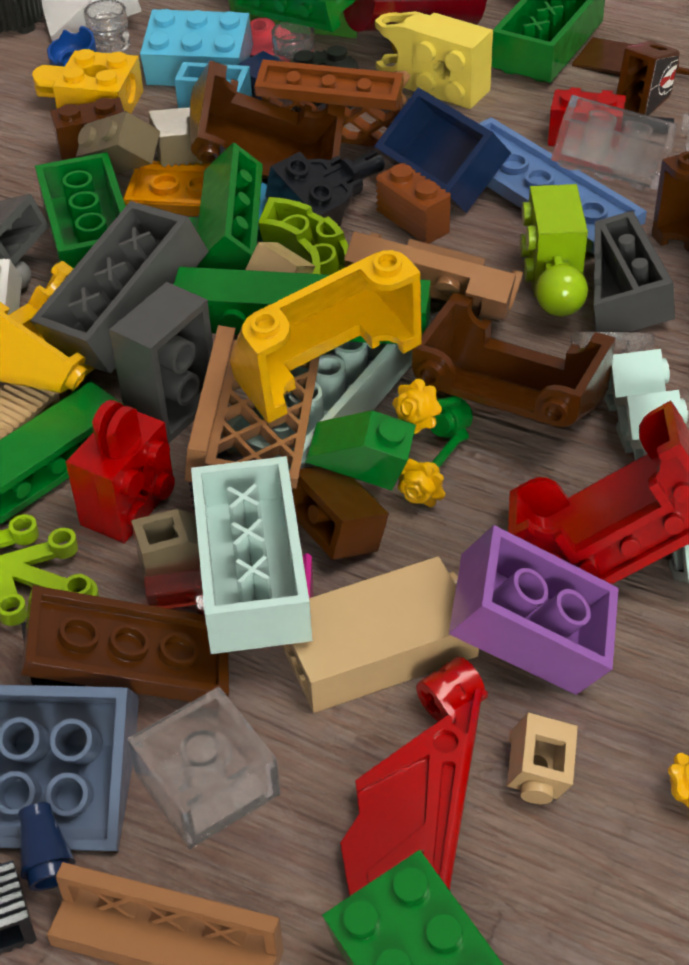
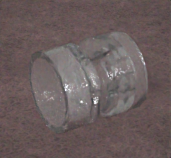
(109, 25)
(291, 38)

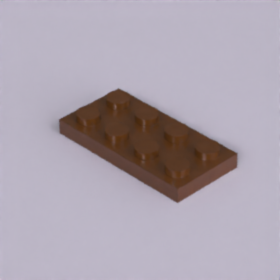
(120, 645)

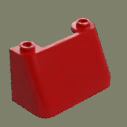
(621, 518)

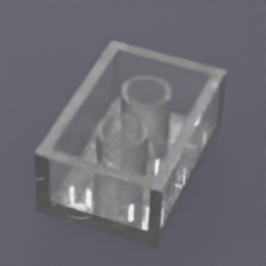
(613, 143)

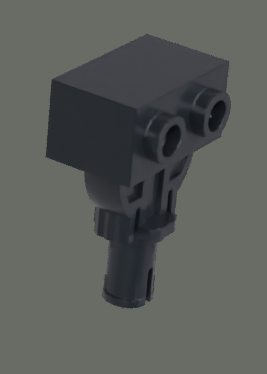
(322, 182)

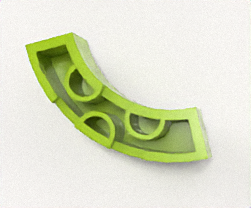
(304, 233)

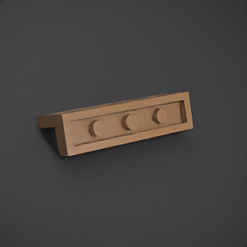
(156, 925)

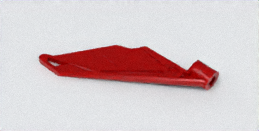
(419, 790)

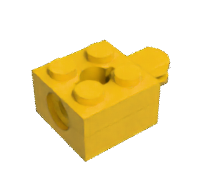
(91, 77)

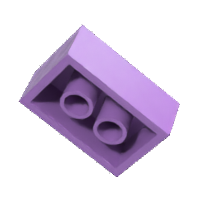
(535, 611)

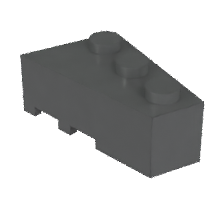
(629, 277)

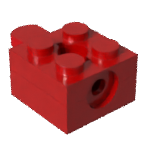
(120, 470)

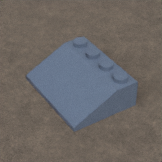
(68, 752)

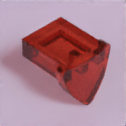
(175, 590)

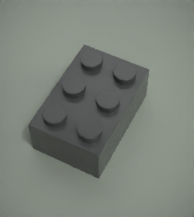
(164, 356)

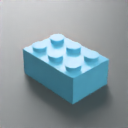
(192, 37)

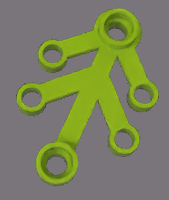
(17, 566)

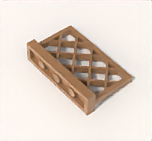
(214, 411)

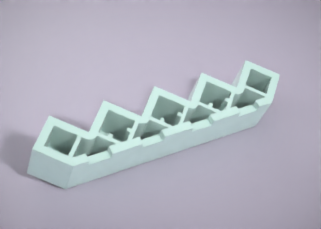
(634, 391)

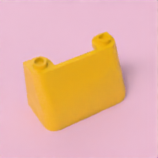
(368, 299)
(27, 356)

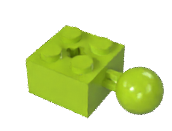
(555, 247)

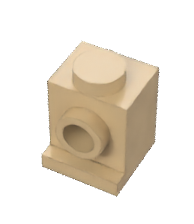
(542, 758)

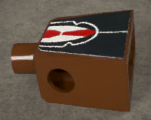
(647, 76)

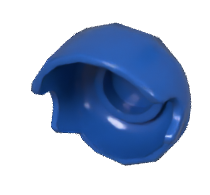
(62, 48)

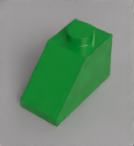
(363, 447)

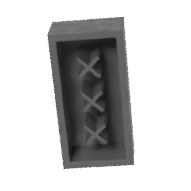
(114, 277)

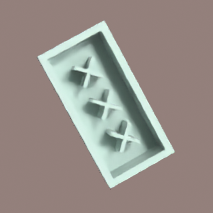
(250, 556)

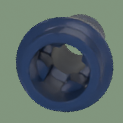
(41, 847)

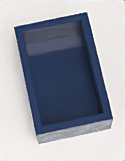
(444, 147)

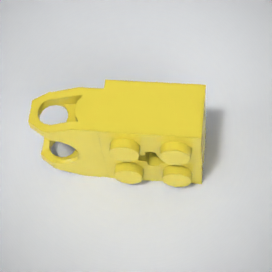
(440, 55)

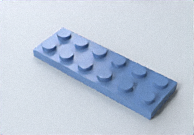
(533, 166)

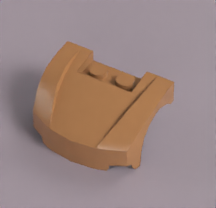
(449, 273)

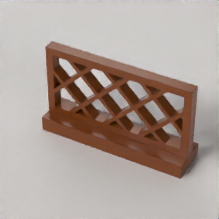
(335, 85)

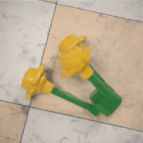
(445, 418)

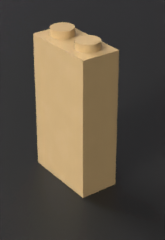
(378, 634)

